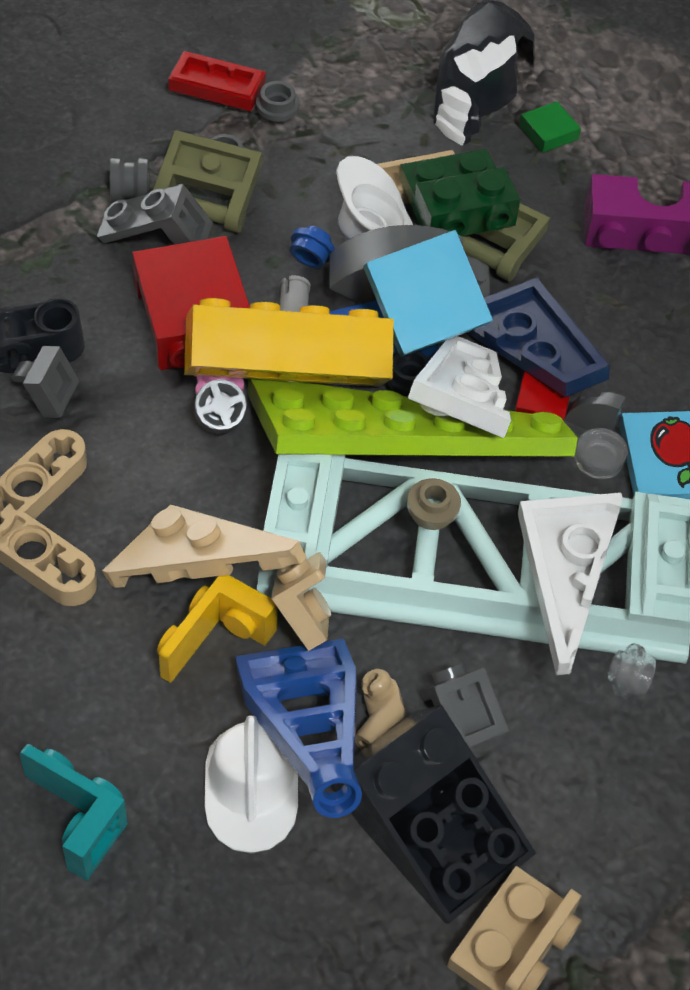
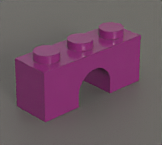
(624, 220)

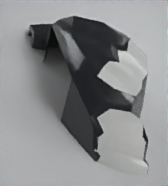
(478, 69)

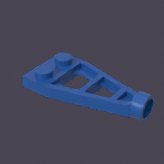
(296, 673)

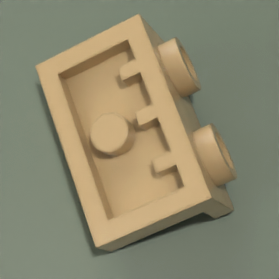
(515, 935)

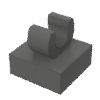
(48, 381)

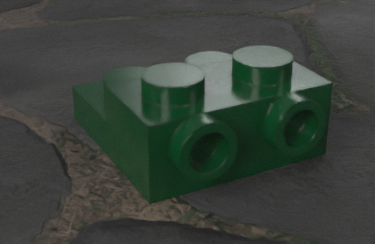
(461, 193)

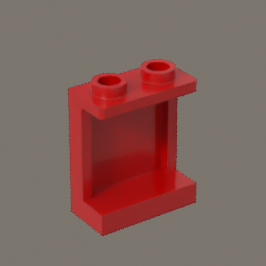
(174, 280)

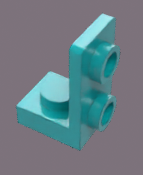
(88, 834)

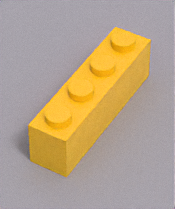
(288, 344)

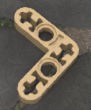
(21, 527)

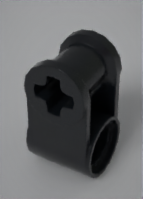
(39, 325)

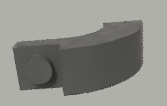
(348, 259)

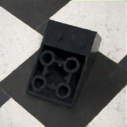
(437, 812)

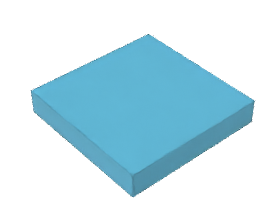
(428, 293)

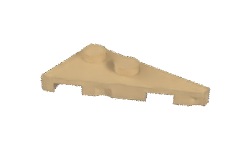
(198, 546)

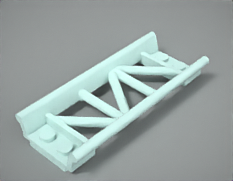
(656, 540)

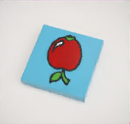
(658, 452)

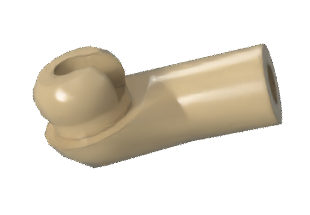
(383, 706)

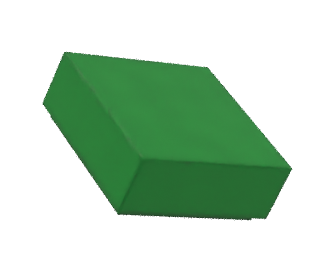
(549, 126)

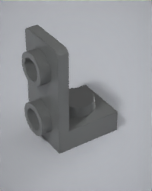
(168, 208)

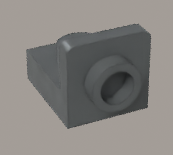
(468, 701)

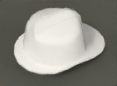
(369, 198)
(249, 789)

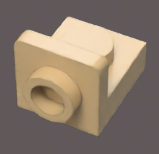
(301, 607)

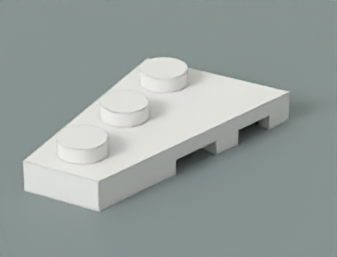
(464, 385)

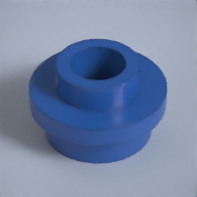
(311, 246)

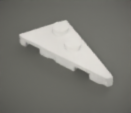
(566, 554)

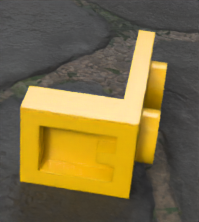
(229, 600)

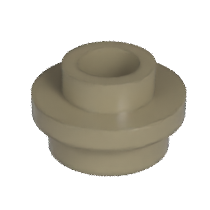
(433, 515)

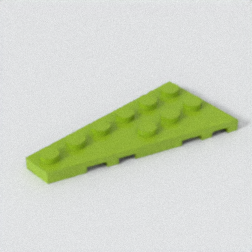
(383, 422)

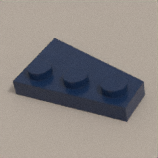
(541, 338)

